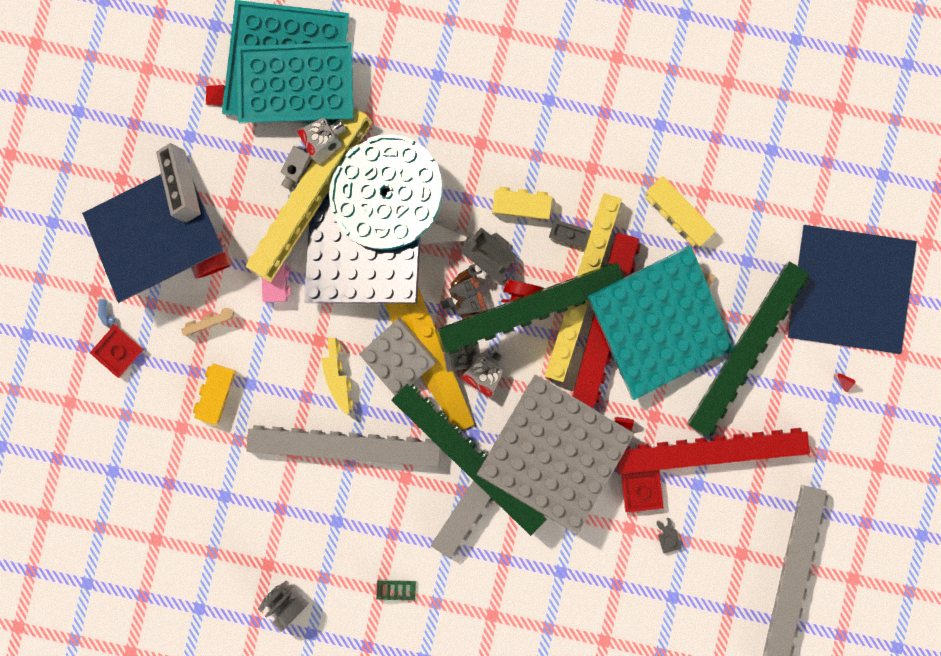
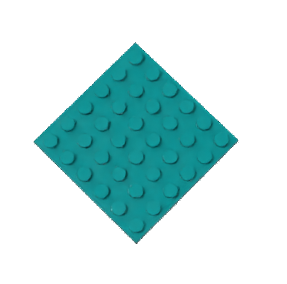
(277, 25)
(660, 322)

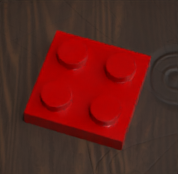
(116, 351)
(642, 491)

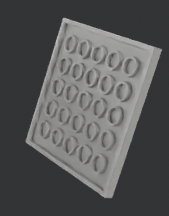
(555, 454)

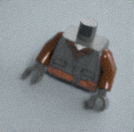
(465, 294)

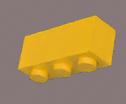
(214, 393)

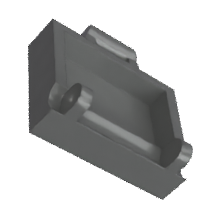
(489, 253)

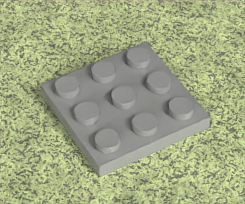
(398, 356)

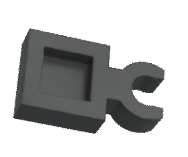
(668, 538)

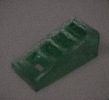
(380, 596)

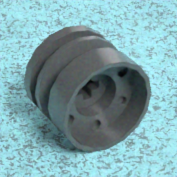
(283, 605)

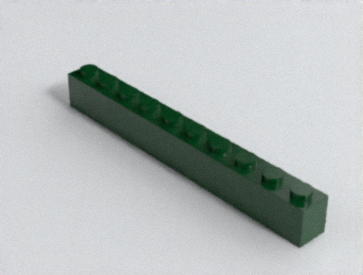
(525, 309)
(747, 349)
(462, 452)

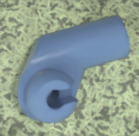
(103, 315)

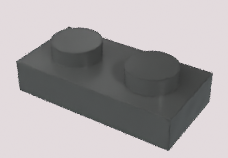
(569, 234)

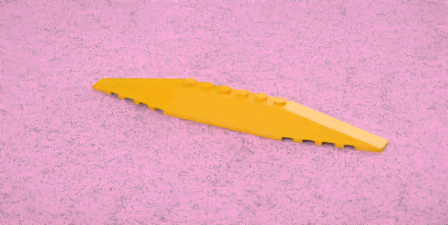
(437, 379)

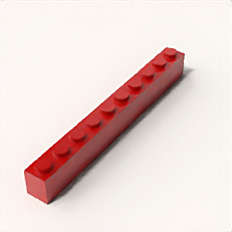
(596, 349)
(714, 451)

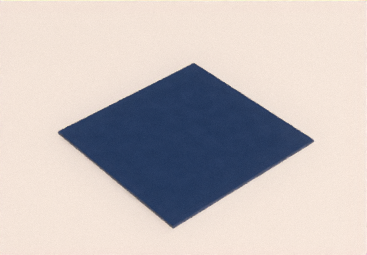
(143, 241)
(853, 289)

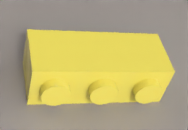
(522, 203)

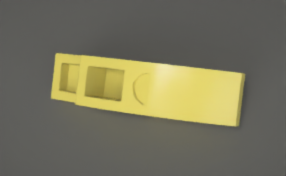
(338, 385)

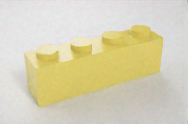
(679, 211)

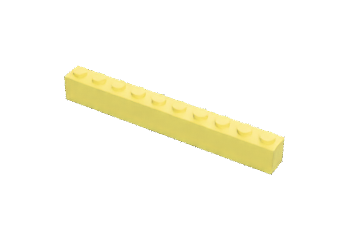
(303, 203)
(590, 260)

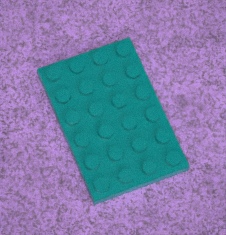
(295, 82)

